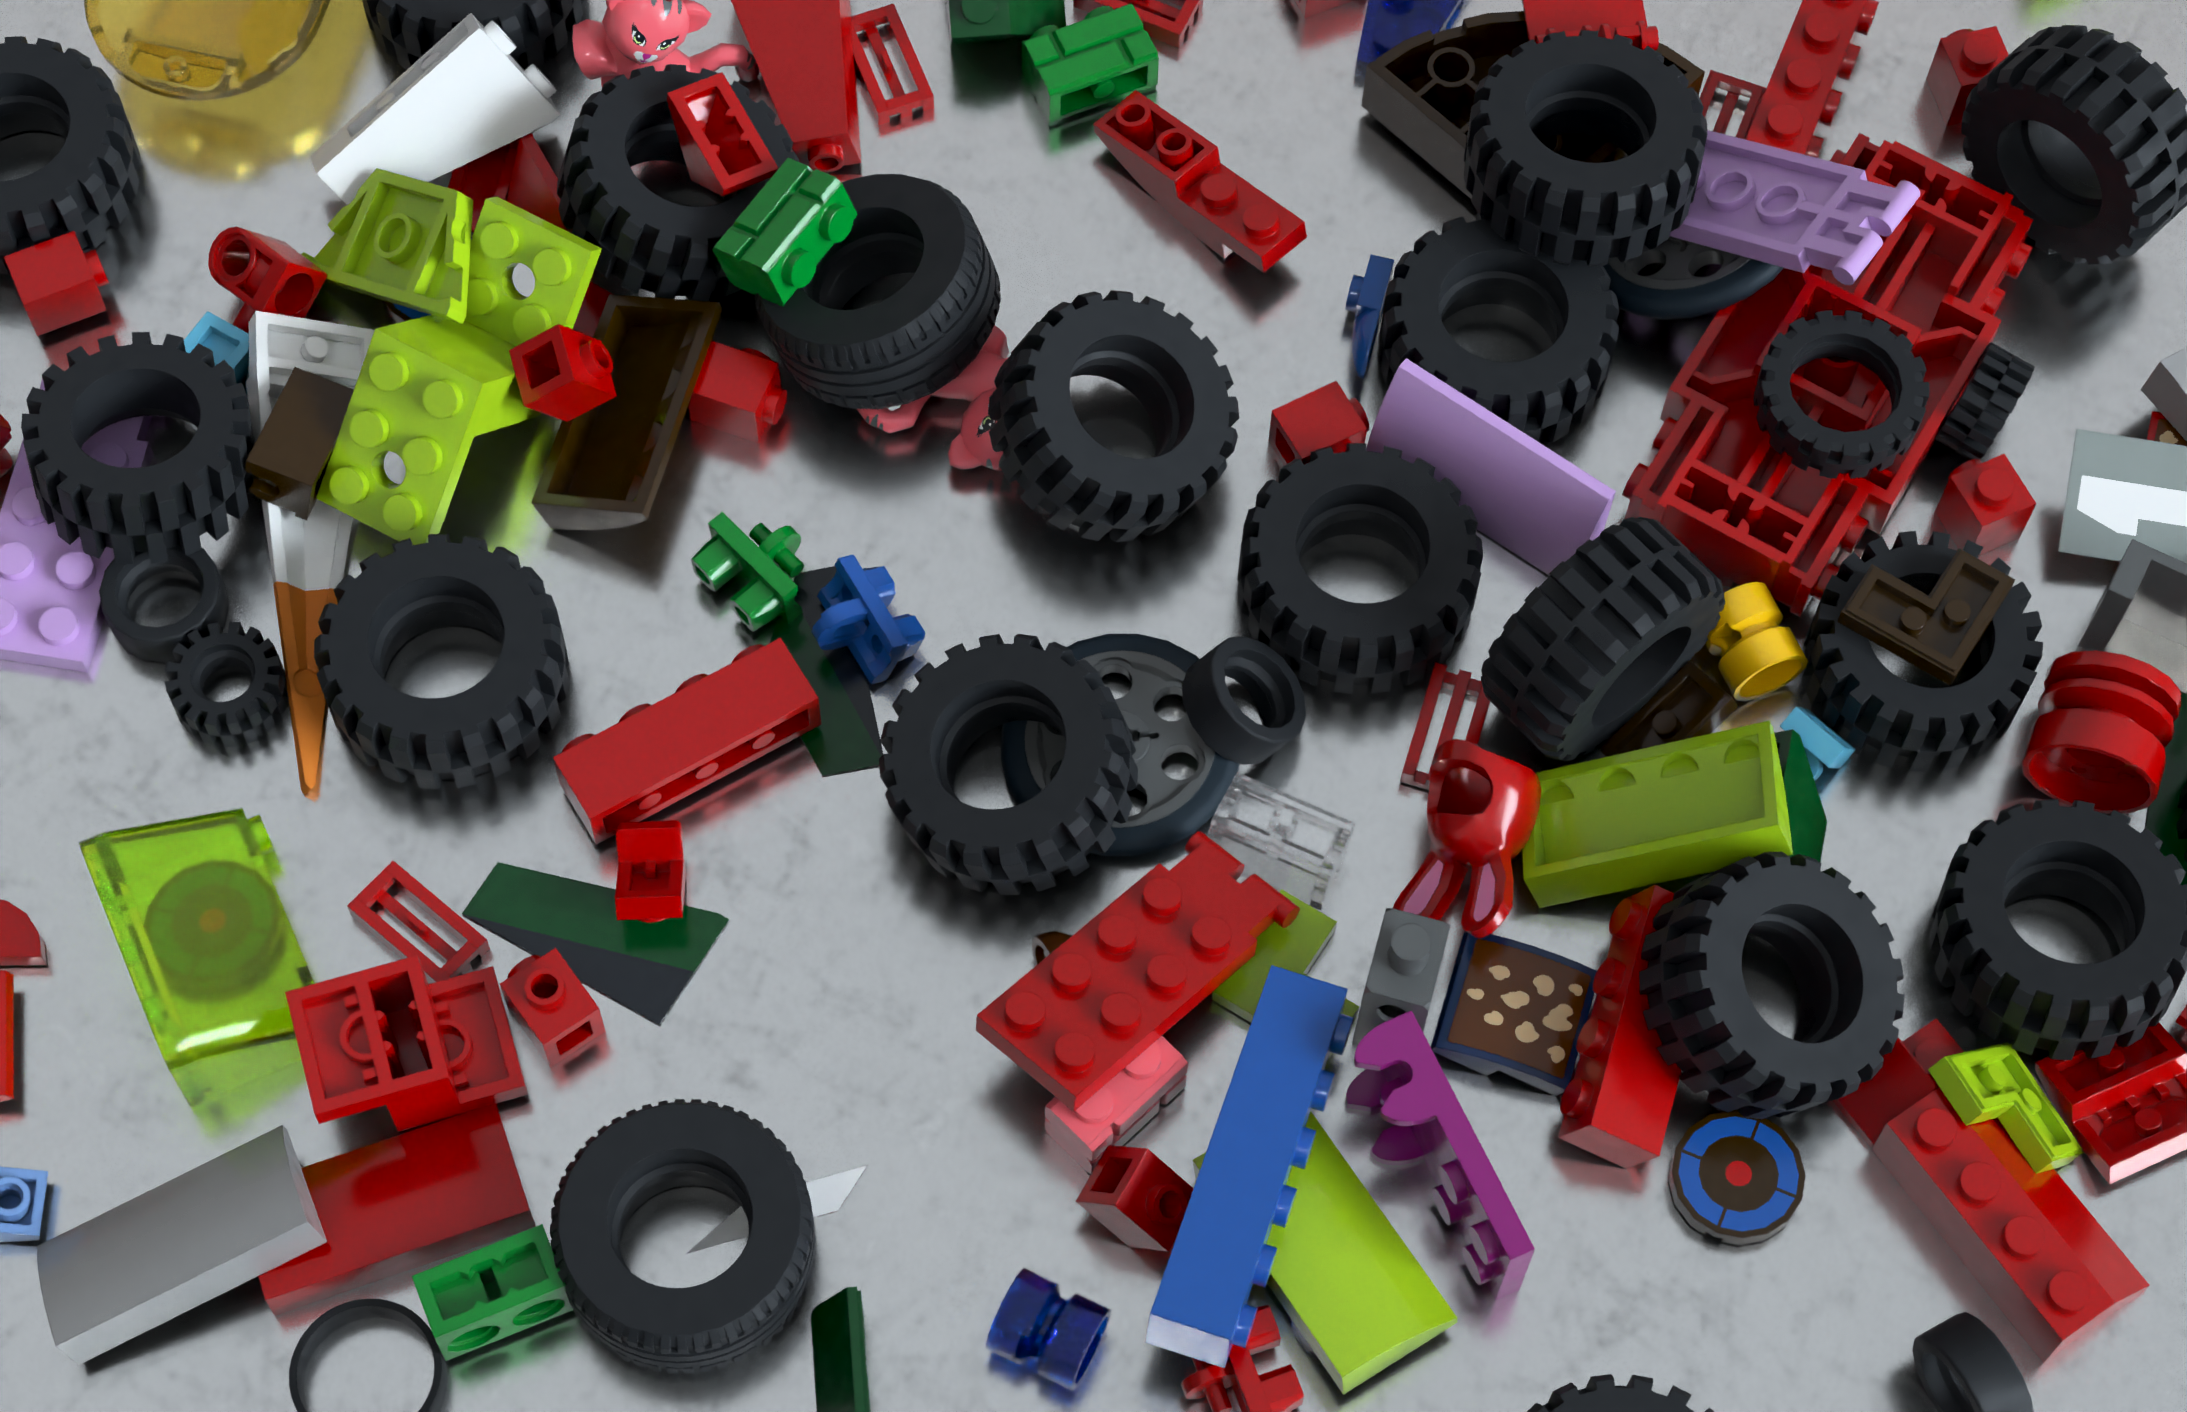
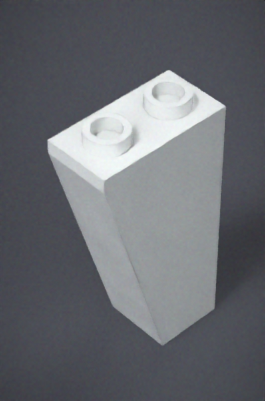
(441, 112)

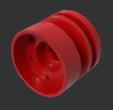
(2102, 731)

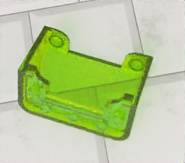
(203, 944)

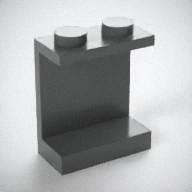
(2144, 590)

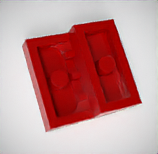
(2124, 1104)

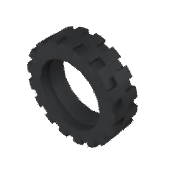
(1854, 340)

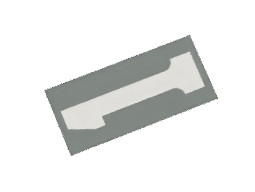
(2123, 493)

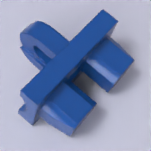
(863, 595)

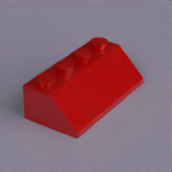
(2010, 1227)

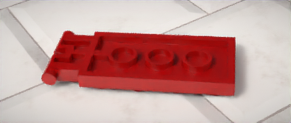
(1133, 971)

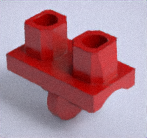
(1266, 1392)

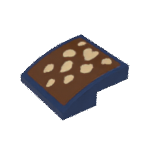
(1514, 1011)

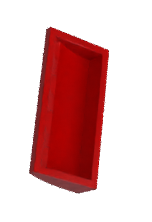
(405, 1207)

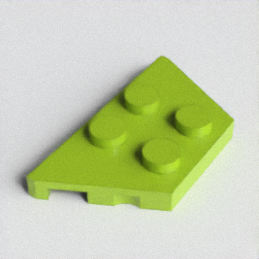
(403, 245)

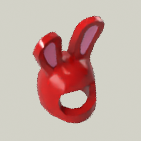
(1479, 821)

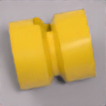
(1753, 646)

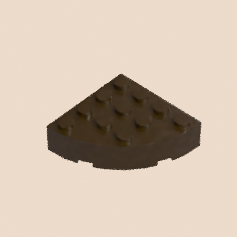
(1429, 85)

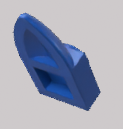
(1367, 300)

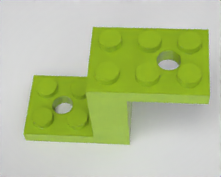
(444, 382)

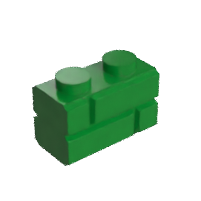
(1089, 61)
(785, 232)

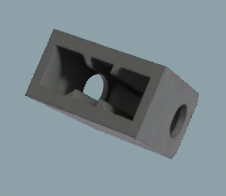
(1402, 968)

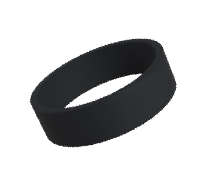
(354, 1311)

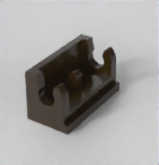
(298, 442)

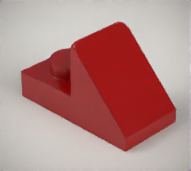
(1899, 1082)

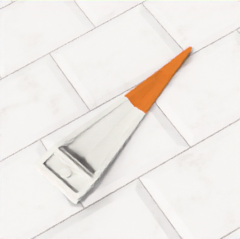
(303, 554)

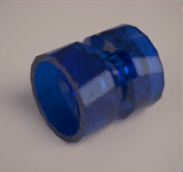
(1048, 1328)

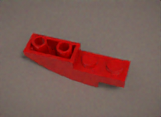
(1191, 184)

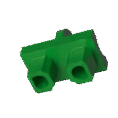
(768, 587)

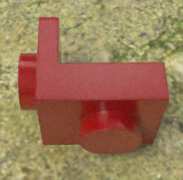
(650, 871)

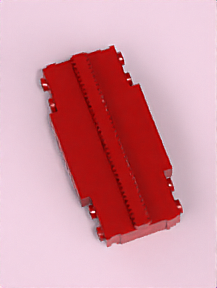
(1714, 469)

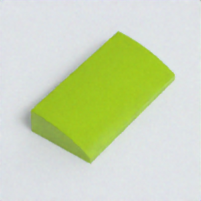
(1657, 815)
(1349, 1272)

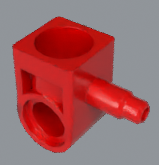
(263, 274)

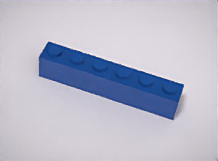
(1247, 1168)

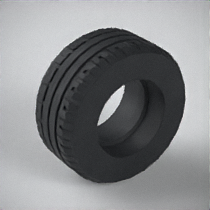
(914, 337)
(665, 1150)

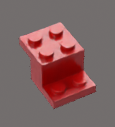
(405, 1043)

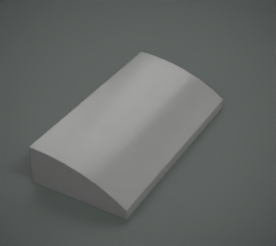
(177, 1246)

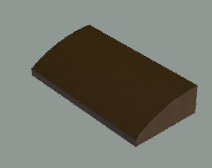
(615, 455)

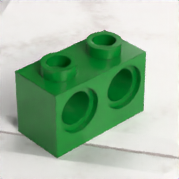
(492, 1292)

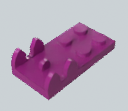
(1432, 1126)

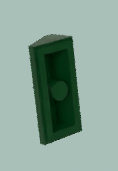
(840, 1353)

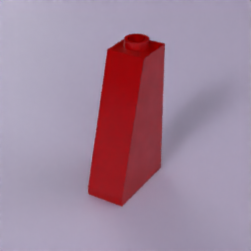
(809, 73)

